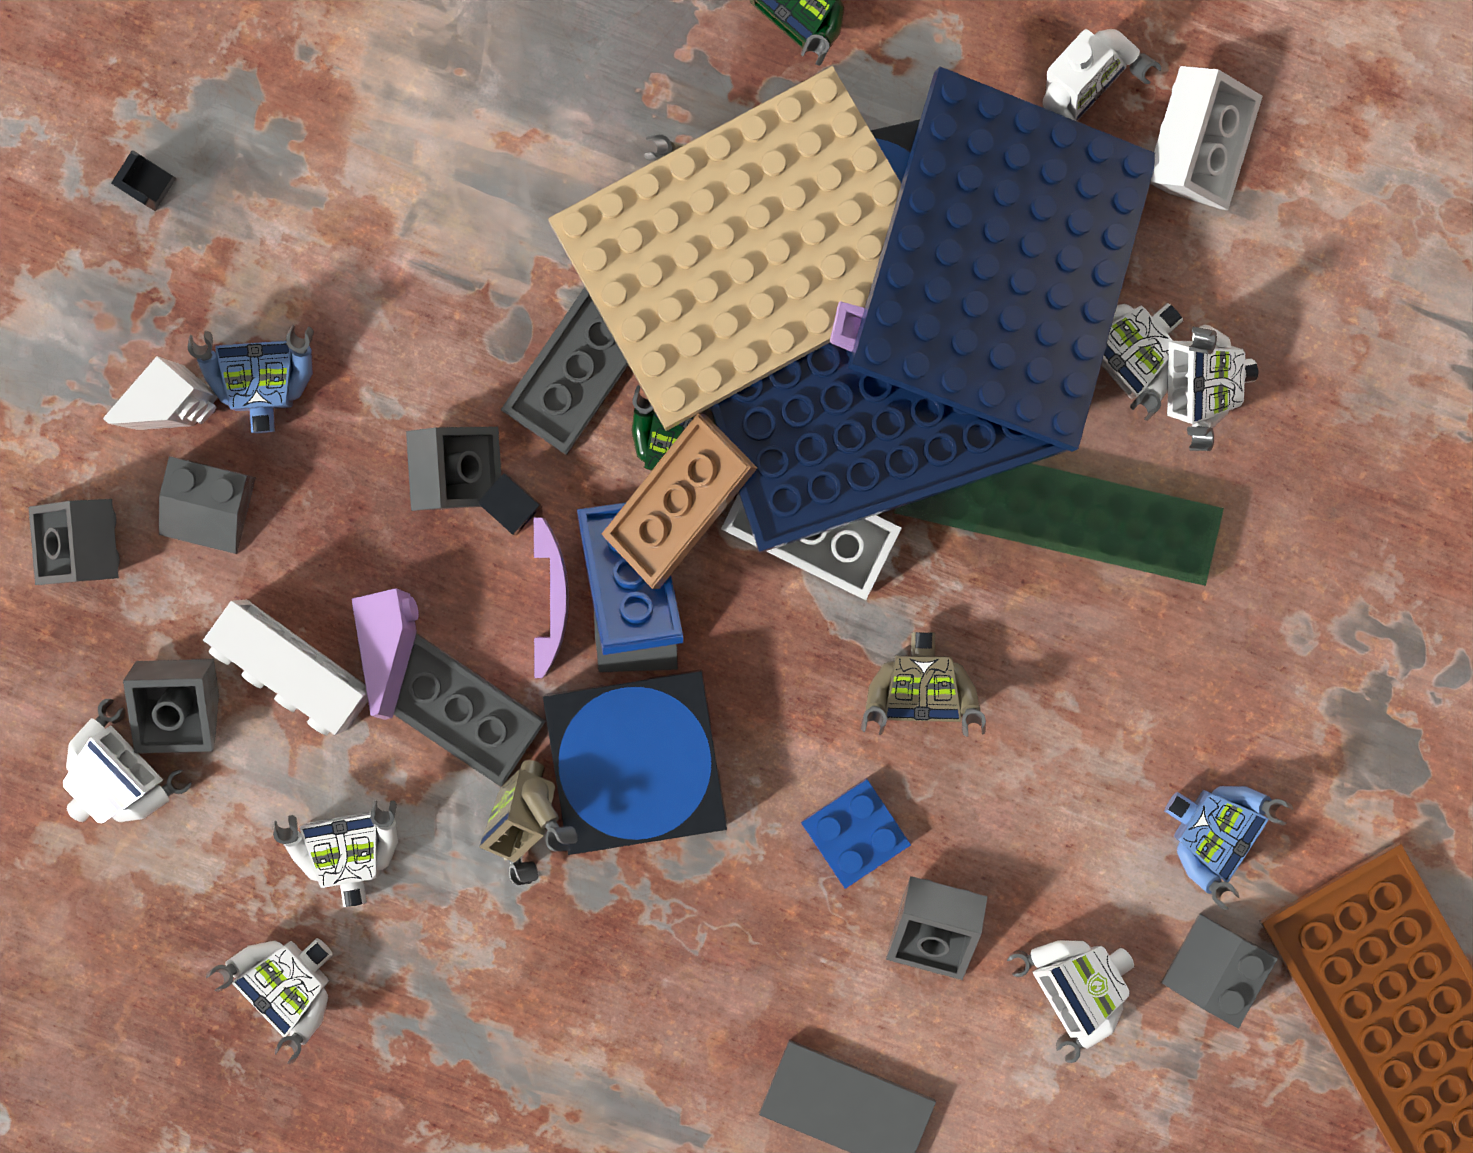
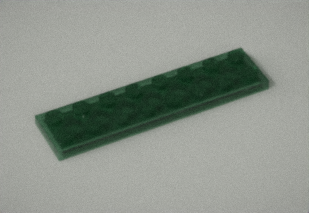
(1083, 520)

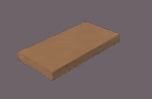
(679, 500)

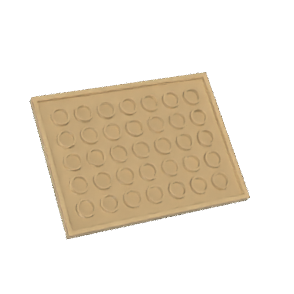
(736, 246)

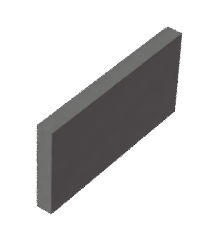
(568, 377)
(464, 712)
(844, 1104)

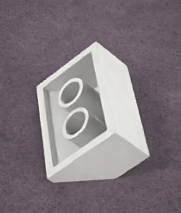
(1204, 136)
(163, 398)

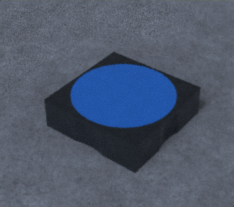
(635, 761)

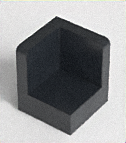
(143, 180)
(510, 504)

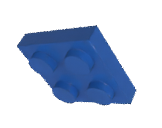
(855, 833)

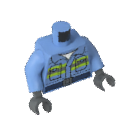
(257, 374)
(1219, 833)

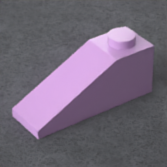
(385, 642)

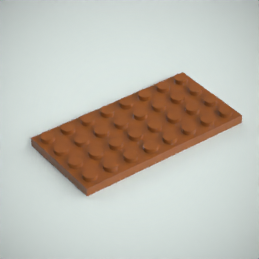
(1388, 998)

